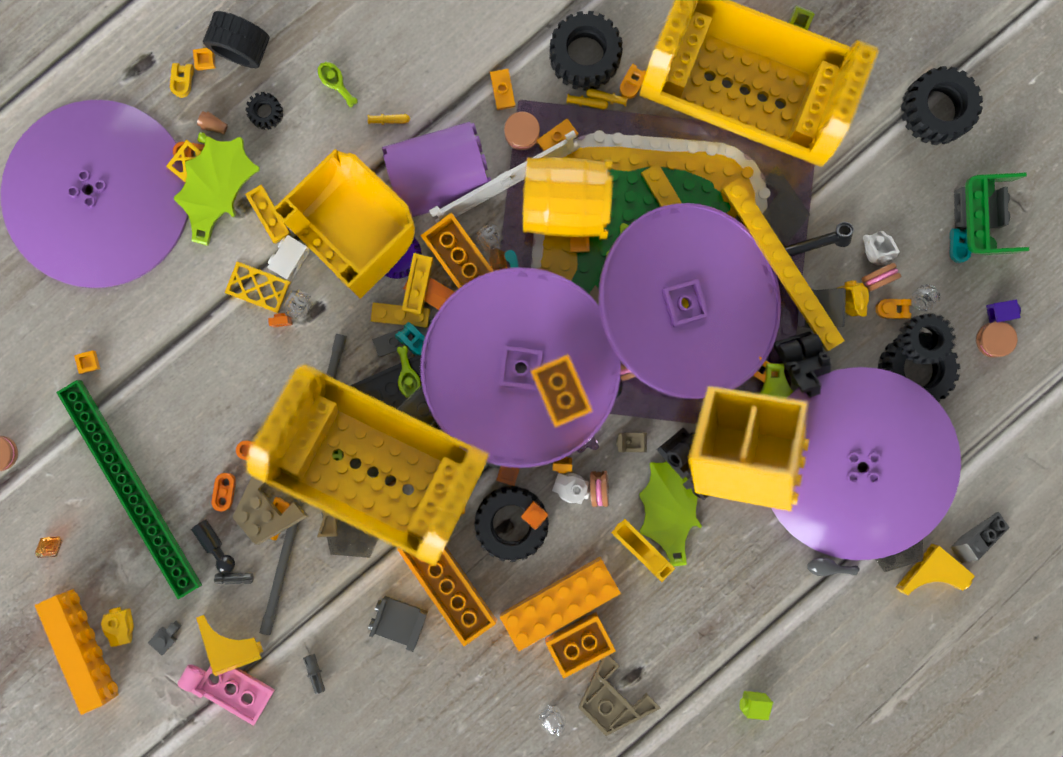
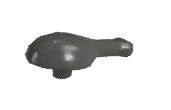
(826, 567)

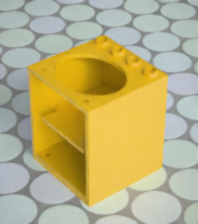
(750, 448)

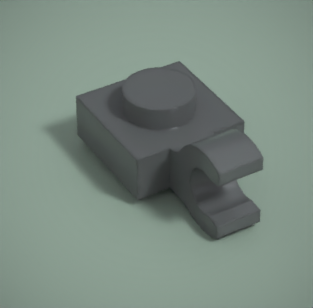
(164, 638)

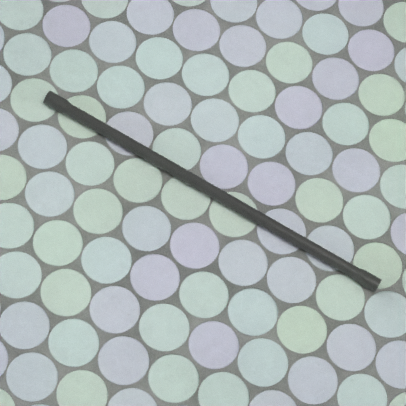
(269, 617)

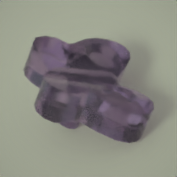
(592, 444)

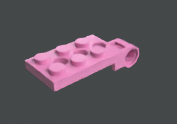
(199, 683)

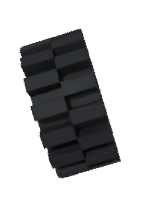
(272, 119)

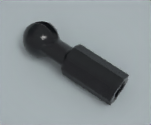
(212, 544)

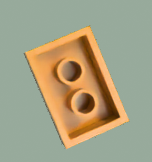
(561, 390)
(579, 645)

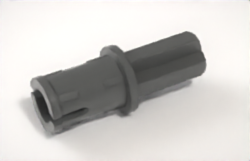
(314, 673)

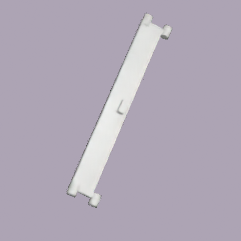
(503, 181)

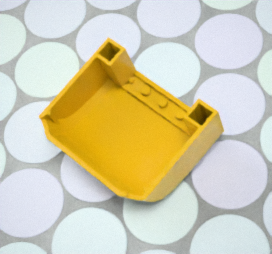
(349, 220)

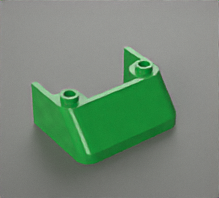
(977, 191)

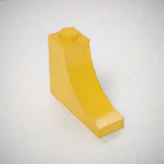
(936, 567)
(227, 653)

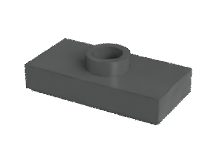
(388, 343)

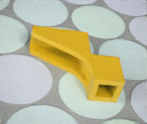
(643, 550)

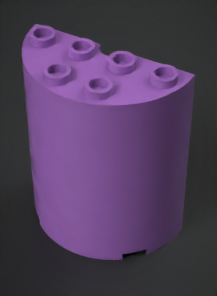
(436, 167)

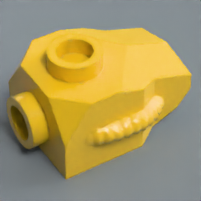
(856, 298)
(118, 626)

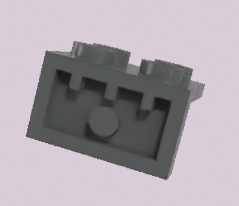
(833, 303)

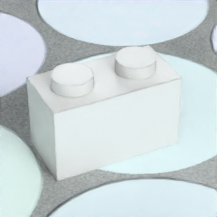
(288, 258)

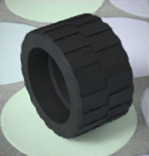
(236, 39)

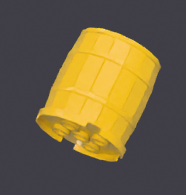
(567, 197)

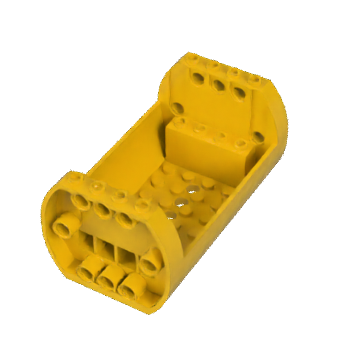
(805, 71)
(327, 416)

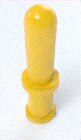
(596, 94)
(595, 103)
(399, 118)

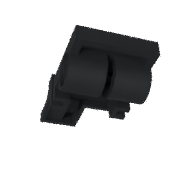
(804, 361)
(677, 454)

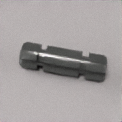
(233, 578)

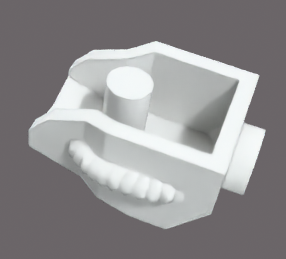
(880, 248)
(571, 488)

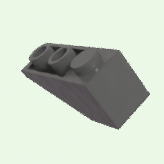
(980, 538)

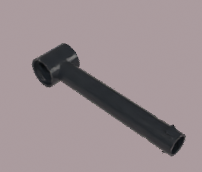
(824, 240)

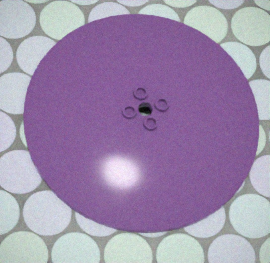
(127, 218)
(730, 296)
(474, 355)
(909, 457)

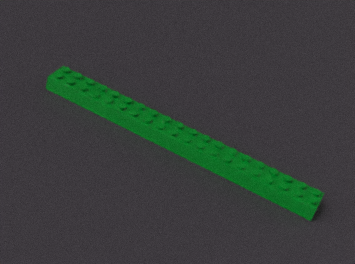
(129, 489)

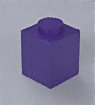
(1003, 311)

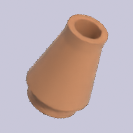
(211, 123)

